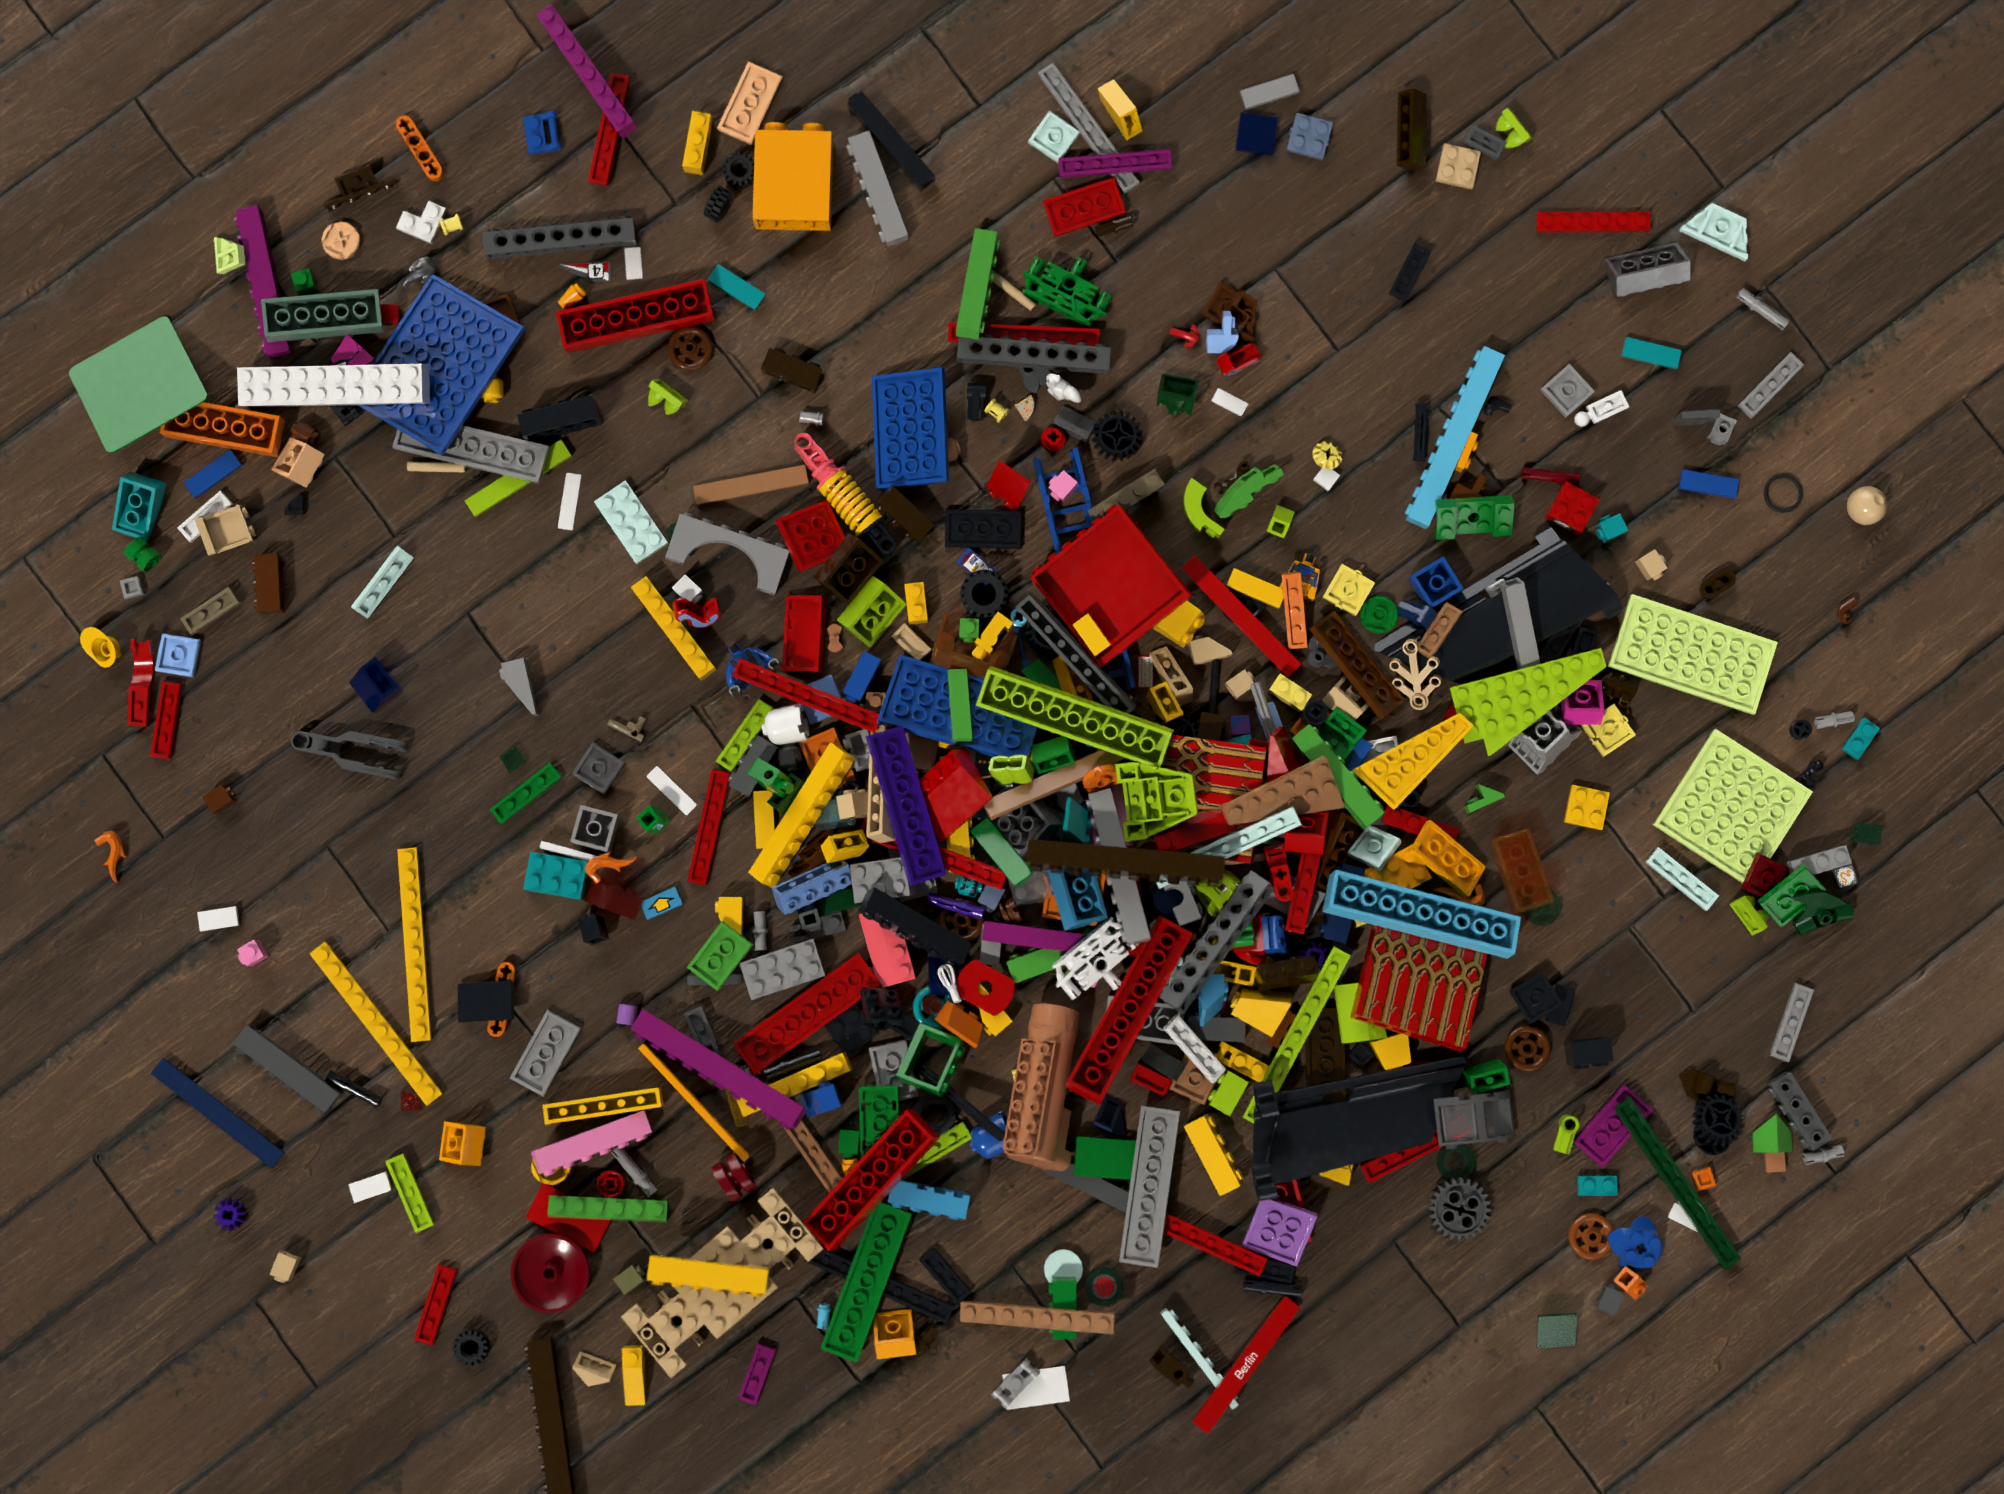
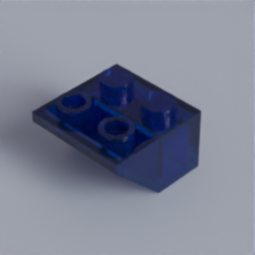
(375, 684)

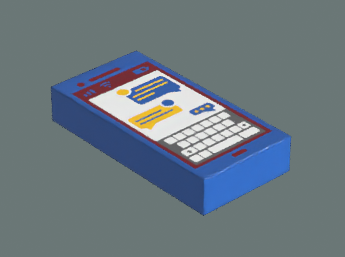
(972, 562)

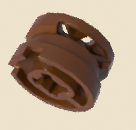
(1011, 912)

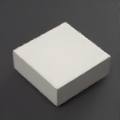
(1326, 478)

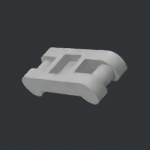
(1015, 1383)

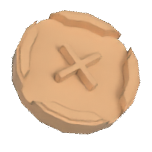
(341, 240)

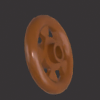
(1574, 1233)

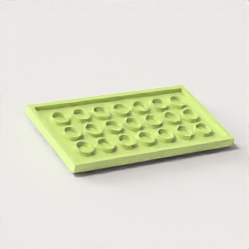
(1692, 654)

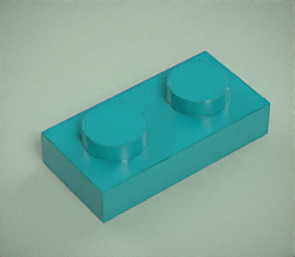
(1860, 738)
(1597, 1186)

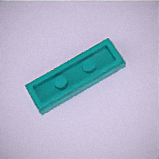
(736, 287)
(1651, 353)

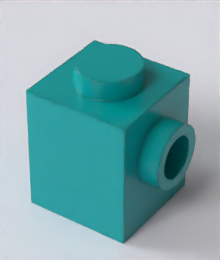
(1610, 527)

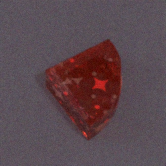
(409, 1101)

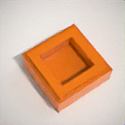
(1703, 1178)

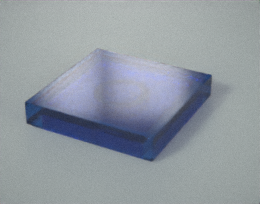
(1256, 134)

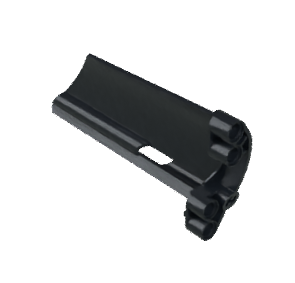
(1558, 592)
(1383, 1116)

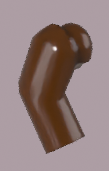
(1843, 610)

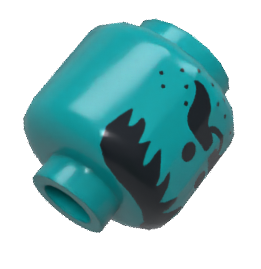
(968, 887)

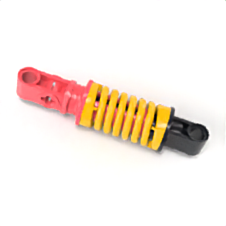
(845, 496)

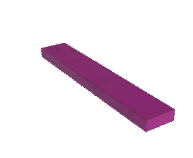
(1115, 163)
(1030, 936)

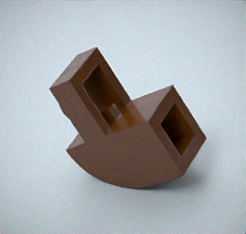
(1463, 492)

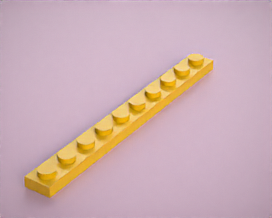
(414, 944)
(376, 1023)

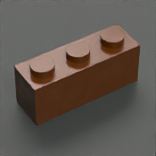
(268, 584)

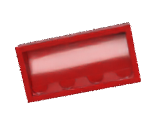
(804, 634)

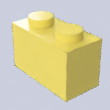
(1289, 693)

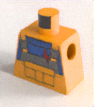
(1309, 576)

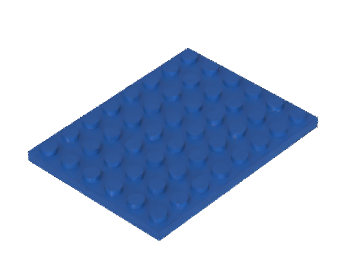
(464, 351)

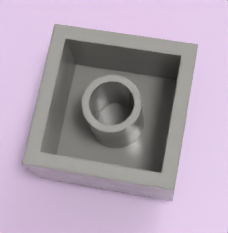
(595, 828)

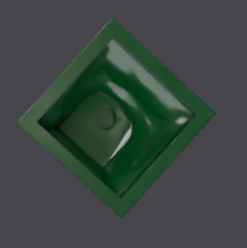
(1177, 393)

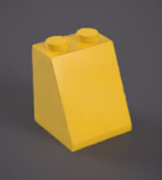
(1181, 624)
(1261, 1008)

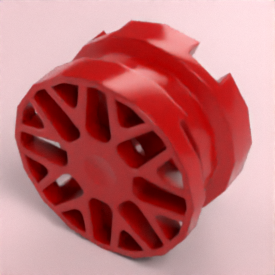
(611, 1184)

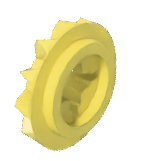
(1320, 458)

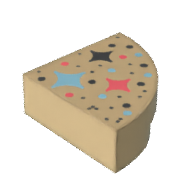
(1025, 408)

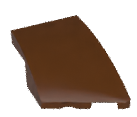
(1238, 303)

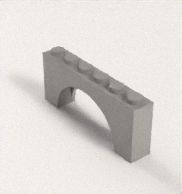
(693, 533)

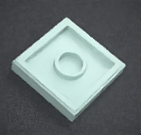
(1053, 137)
(1374, 847)

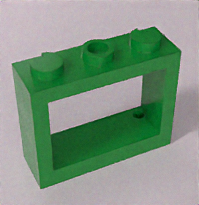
(911, 1056)

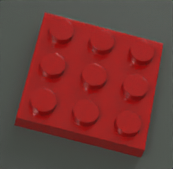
(811, 535)

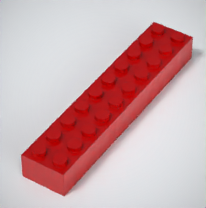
(1129, 1010)

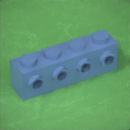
(811, 886)

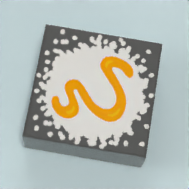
(1845, 876)

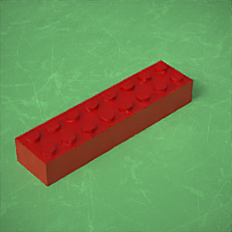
(635, 316)
(871, 1180)

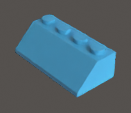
(1078, 899)

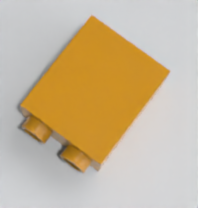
(793, 178)

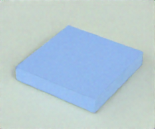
(177, 655)

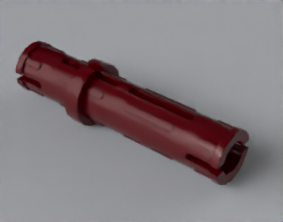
(1550, 476)

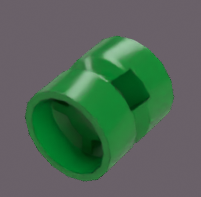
(139, 552)

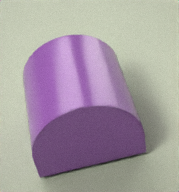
(627, 1014)

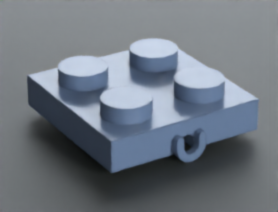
(1309, 136)

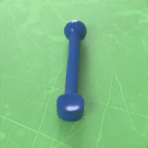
(1025, 662)

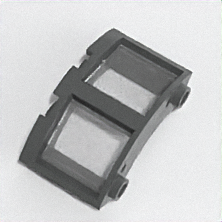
(1475, 1120)

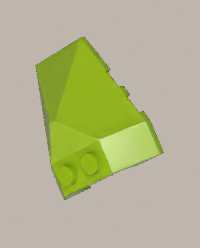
(1154, 798)

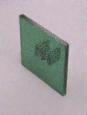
(1556, 1330)

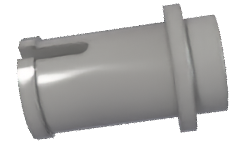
(812, 418)

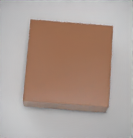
(1774, 1162)

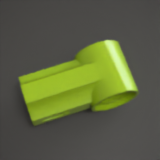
(1564, 1136)

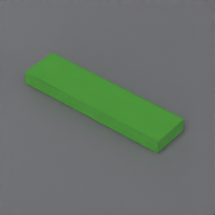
(959, 705)

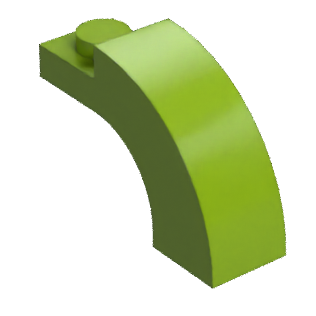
(1194, 512)

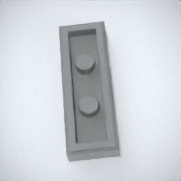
(1269, 91)

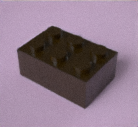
(848, 569)

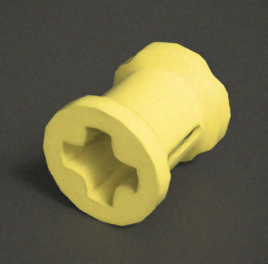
(451, 224)
(996, 410)

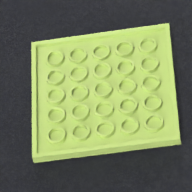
(1731, 806)

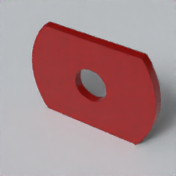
(1001, 991)

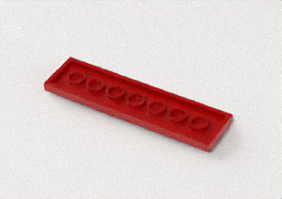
(805, 1014)

